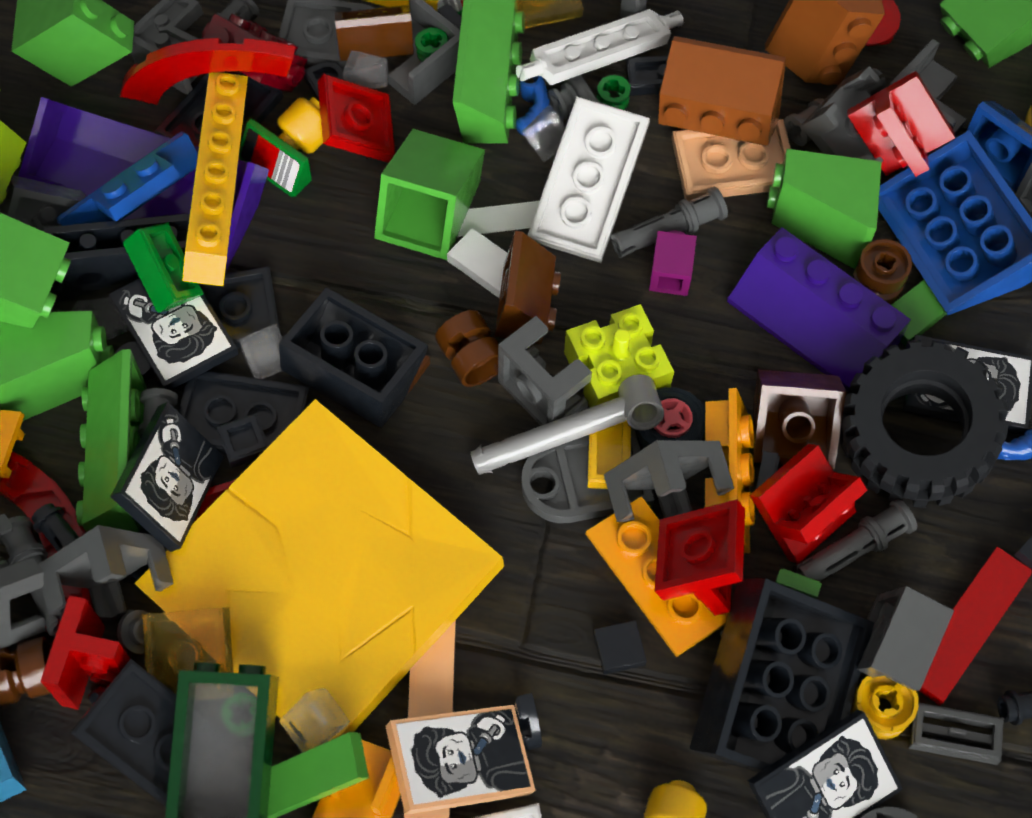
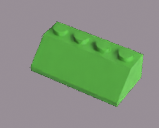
(487, 70)
(109, 439)

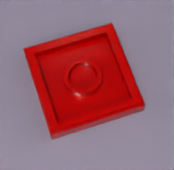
(356, 118)

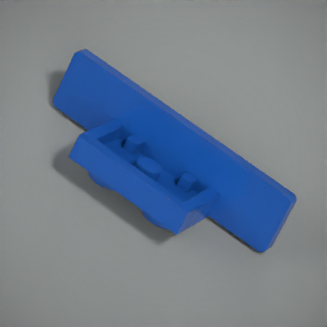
(136, 184)

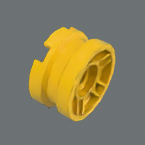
(891, 721)

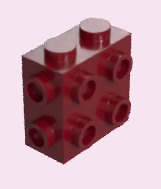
(237, 29)

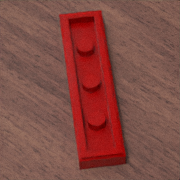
(974, 621)

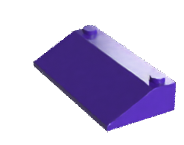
(89, 150)

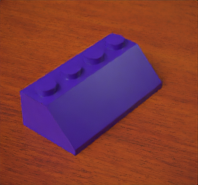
(816, 308)

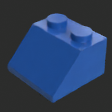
(1004, 140)

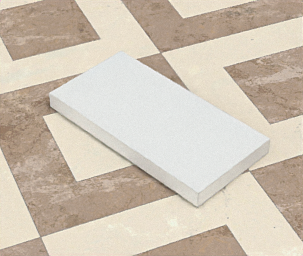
(588, 179)

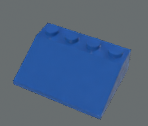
(961, 225)

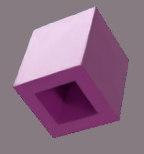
(672, 262)

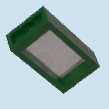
(222, 743)

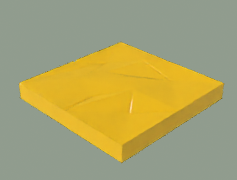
(328, 567)

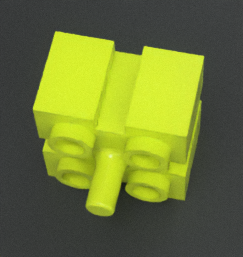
(617, 353)

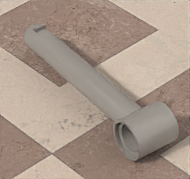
(636, 404)

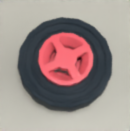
(680, 410)

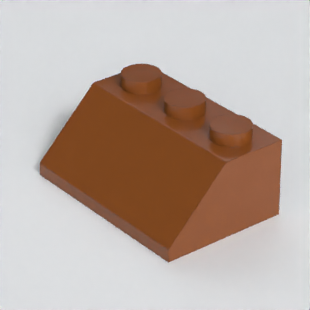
(823, 36)
(722, 90)

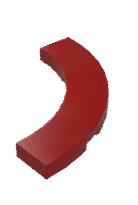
(202, 56)
(31, 489)

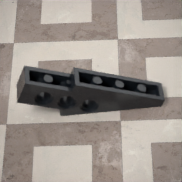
(100, 255)

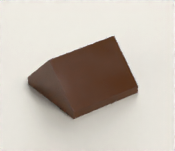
(375, 32)

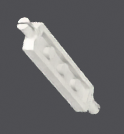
(599, 46)

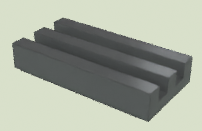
(919, 743)

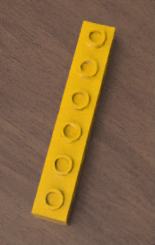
(215, 180)

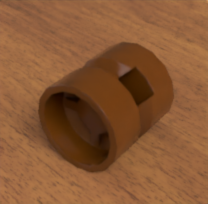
(884, 268)
(469, 346)
(23, 670)

